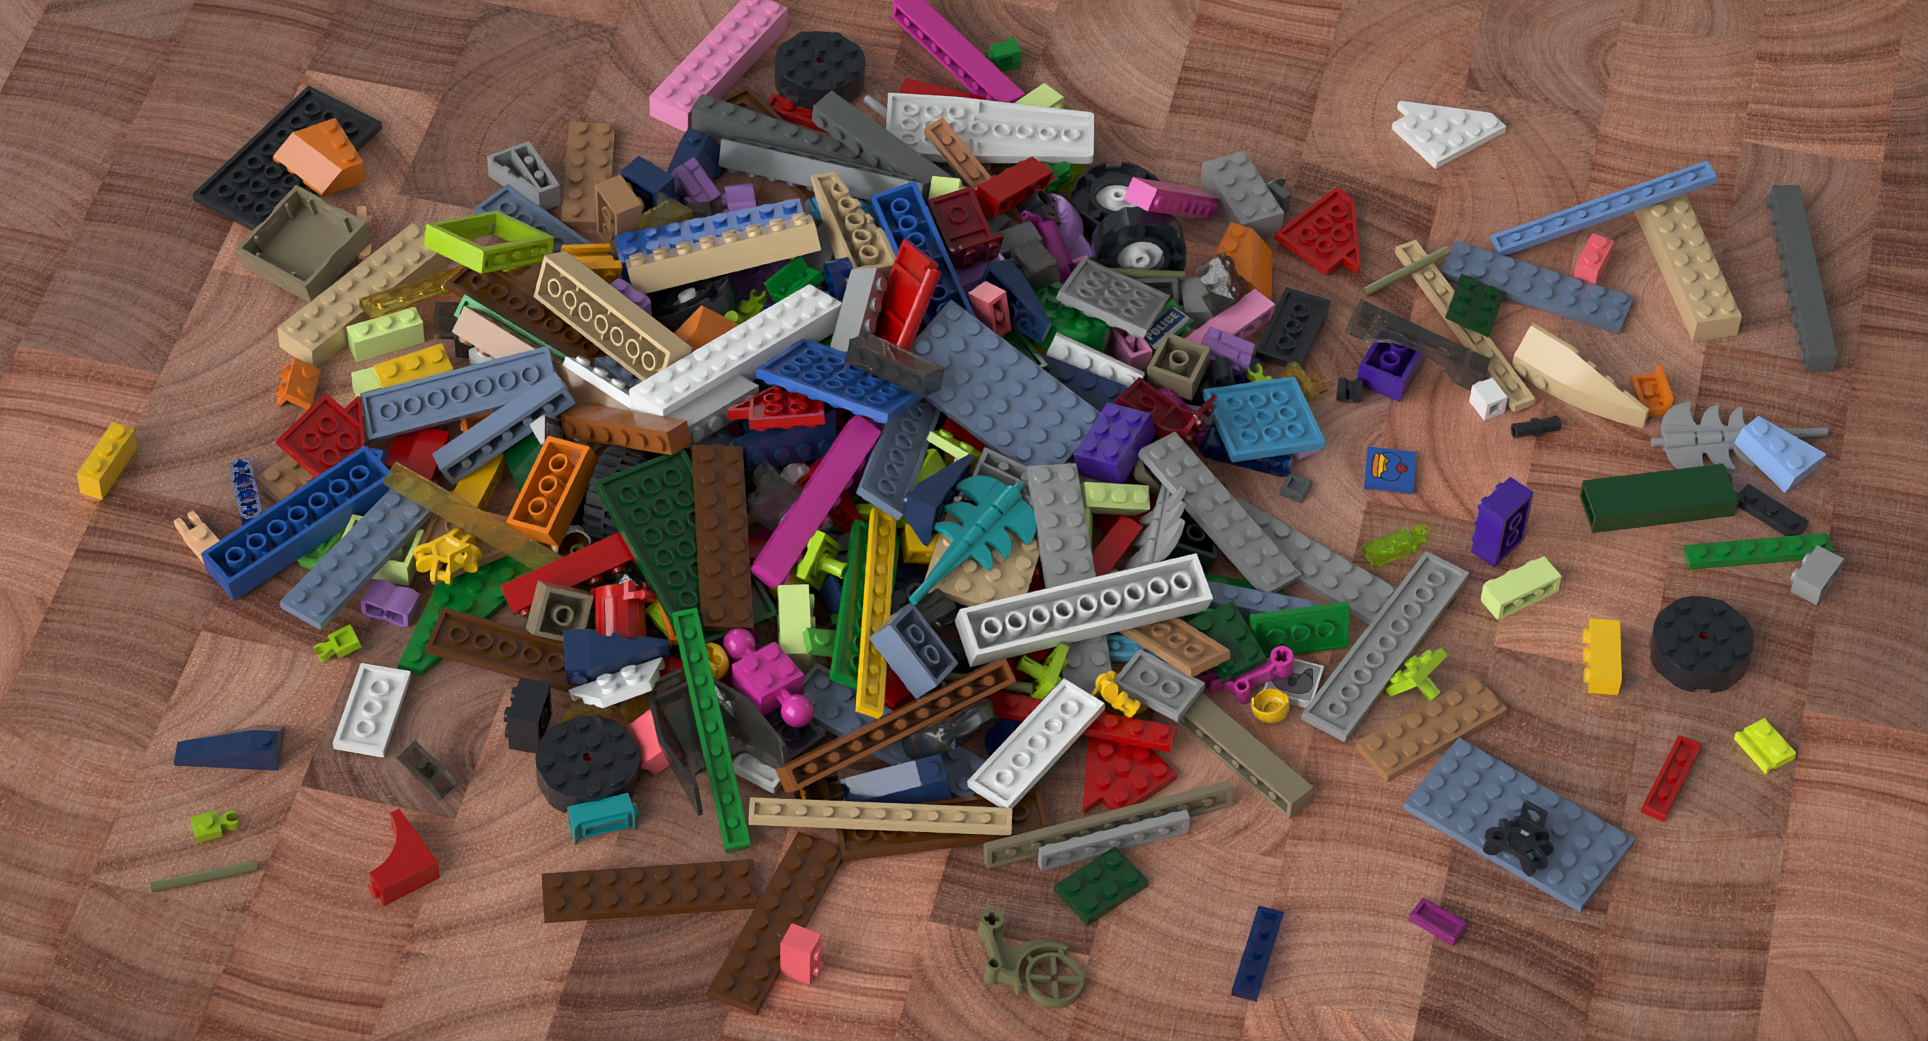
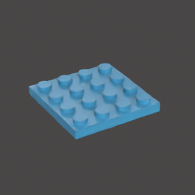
(1264, 419)

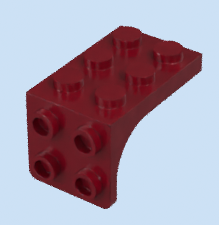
(964, 228)
(1165, 413)

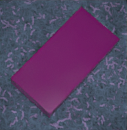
(1438, 921)

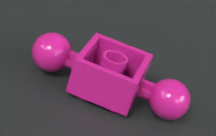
(768, 678)

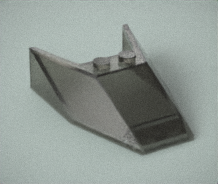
(679, 738)

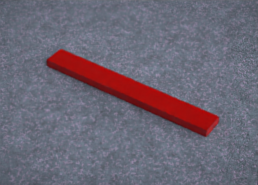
(1105, 559)

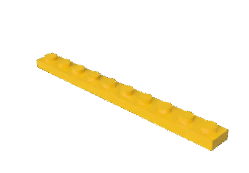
(875, 612)

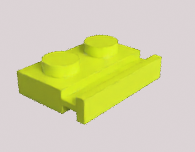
(1765, 745)

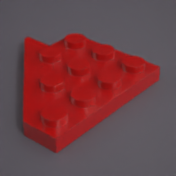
(780, 409)
(324, 435)

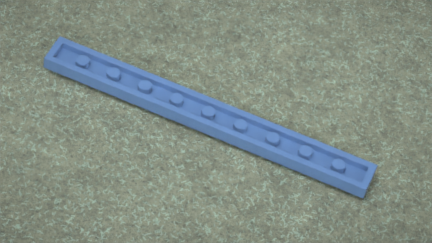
(1603, 208)

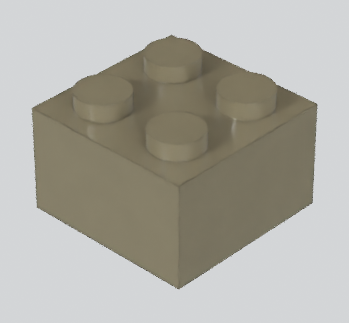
(1178, 365)
(558, 609)

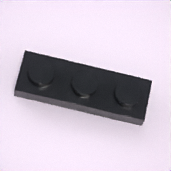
(1771, 512)

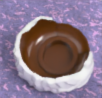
(573, 536)

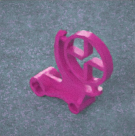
(1279, 665)

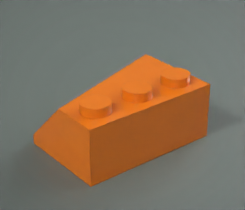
(322, 158)
(1251, 257)
(704, 327)

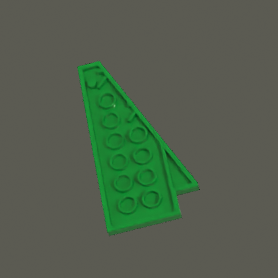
(469, 593)

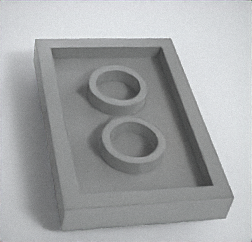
(1159, 685)

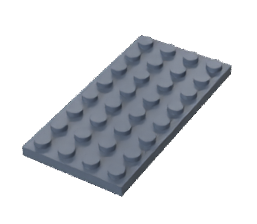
(1001, 392)
(1474, 790)

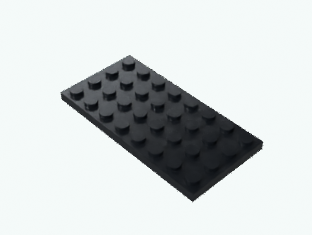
(253, 183)

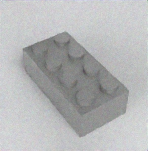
(1242, 193)

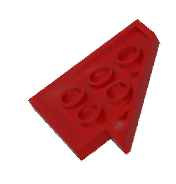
(1325, 234)
(1122, 774)

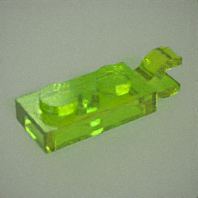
(1394, 545)

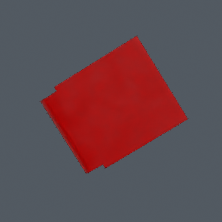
(907, 295)

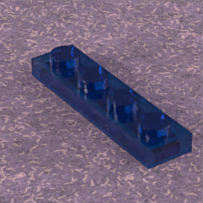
(1257, 953)

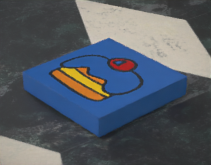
(1390, 470)

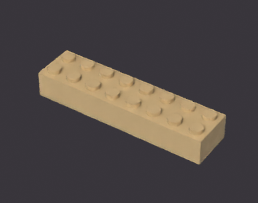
(723, 254)
(1690, 269)
(607, 316)
(321, 325)

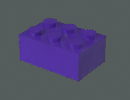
(1390, 369)
(1114, 443)
(1501, 521)

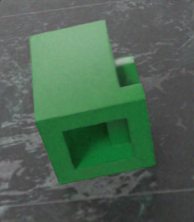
(1005, 55)

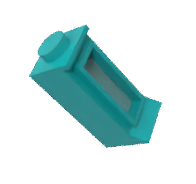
(602, 816)

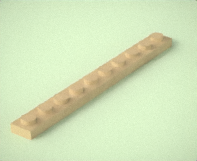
(1440, 295)
(880, 816)

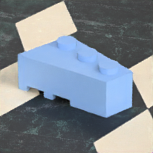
(1778, 453)

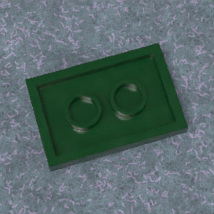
(1474, 305)
(1230, 630)
(1101, 886)

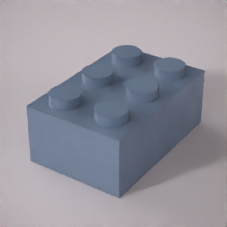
(913, 650)

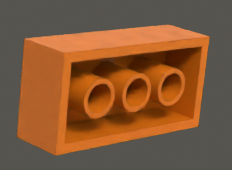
(553, 491)

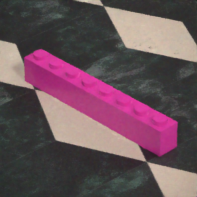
(954, 51)
(1171, 198)
(815, 501)

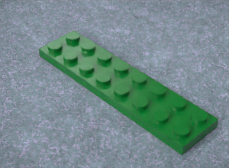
(848, 633)

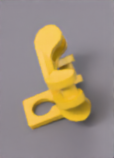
(448, 550)
(1118, 700)

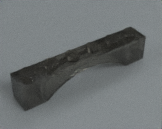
(1378, 325)

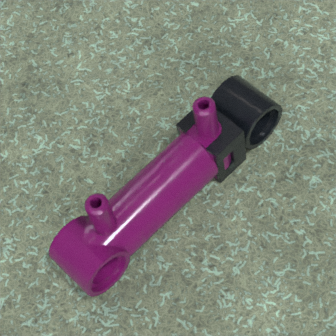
(1046, 221)

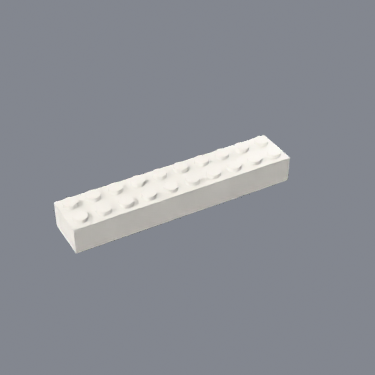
(739, 351)
(1083, 609)

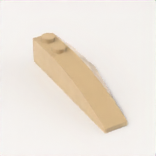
(849, 227)
(1563, 374)

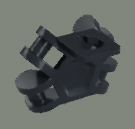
(1522, 837)

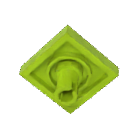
(820, 561)
(1046, 674)
(1417, 674)

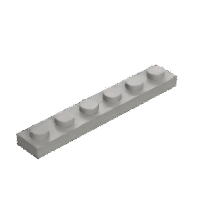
(1122, 838)

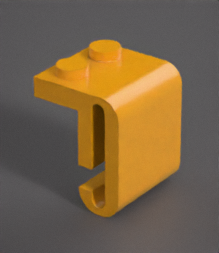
(596, 259)

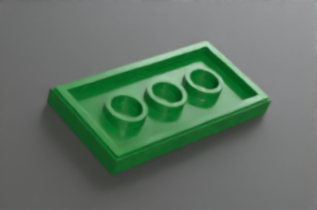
(1303, 628)

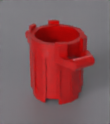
(621, 608)

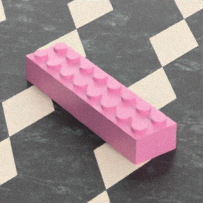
(719, 60)

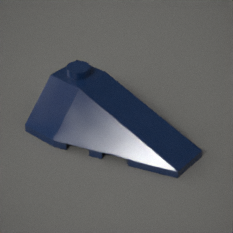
(243, 748)

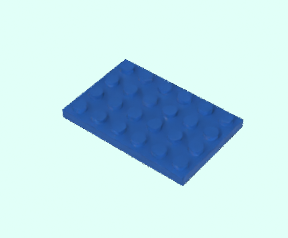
(827, 377)

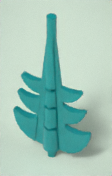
(996, 509)

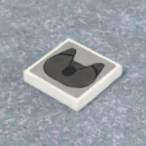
(1302, 683)

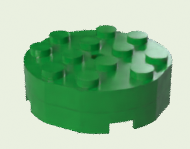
(1070, 322)

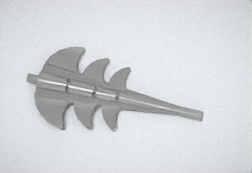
(1688, 442)
(1162, 529)

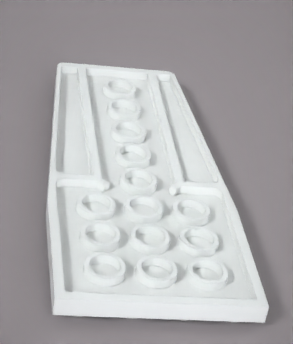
(994, 129)

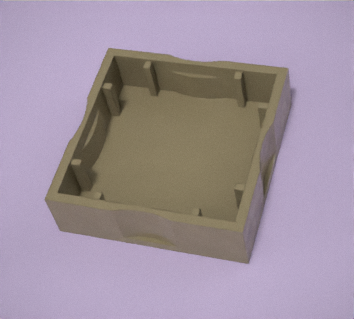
(304, 244)

